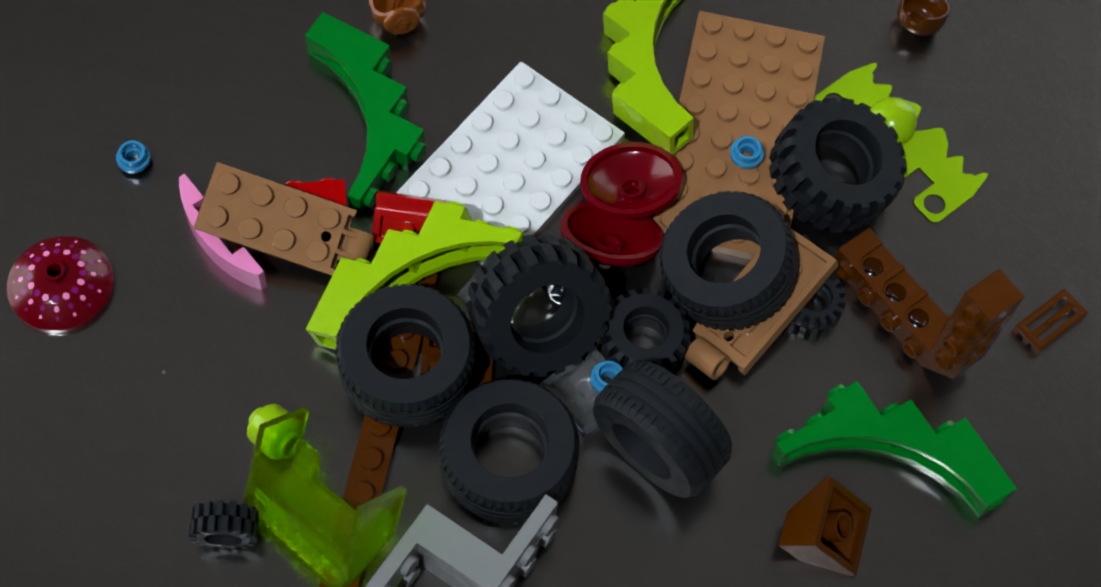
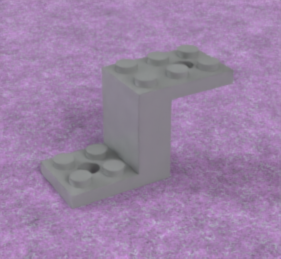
(463, 558)

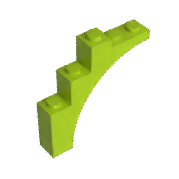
(641, 96)
(404, 257)

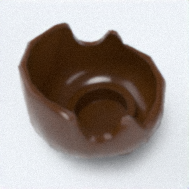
(922, 16)

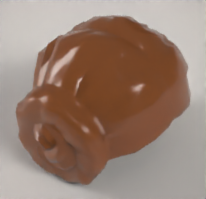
(398, 15)

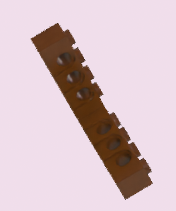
(943, 342)

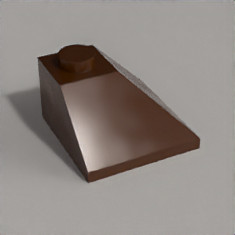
(827, 528)

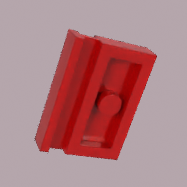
(400, 213)

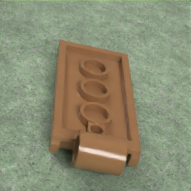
(279, 220)
(713, 352)

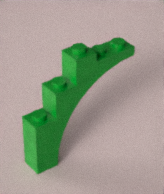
(364, 67)
(948, 452)

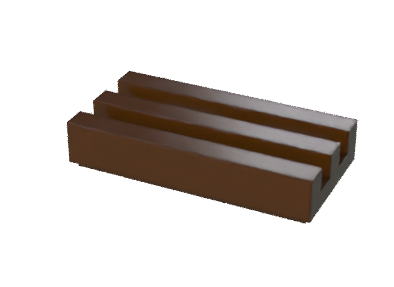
(1031, 337)

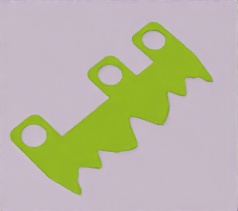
(924, 150)

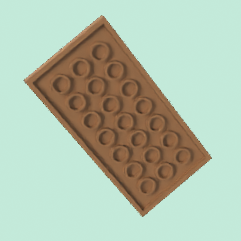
(736, 85)

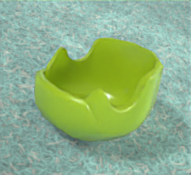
(899, 115)

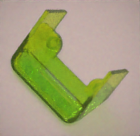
(309, 516)

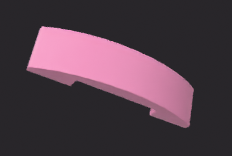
(240, 263)

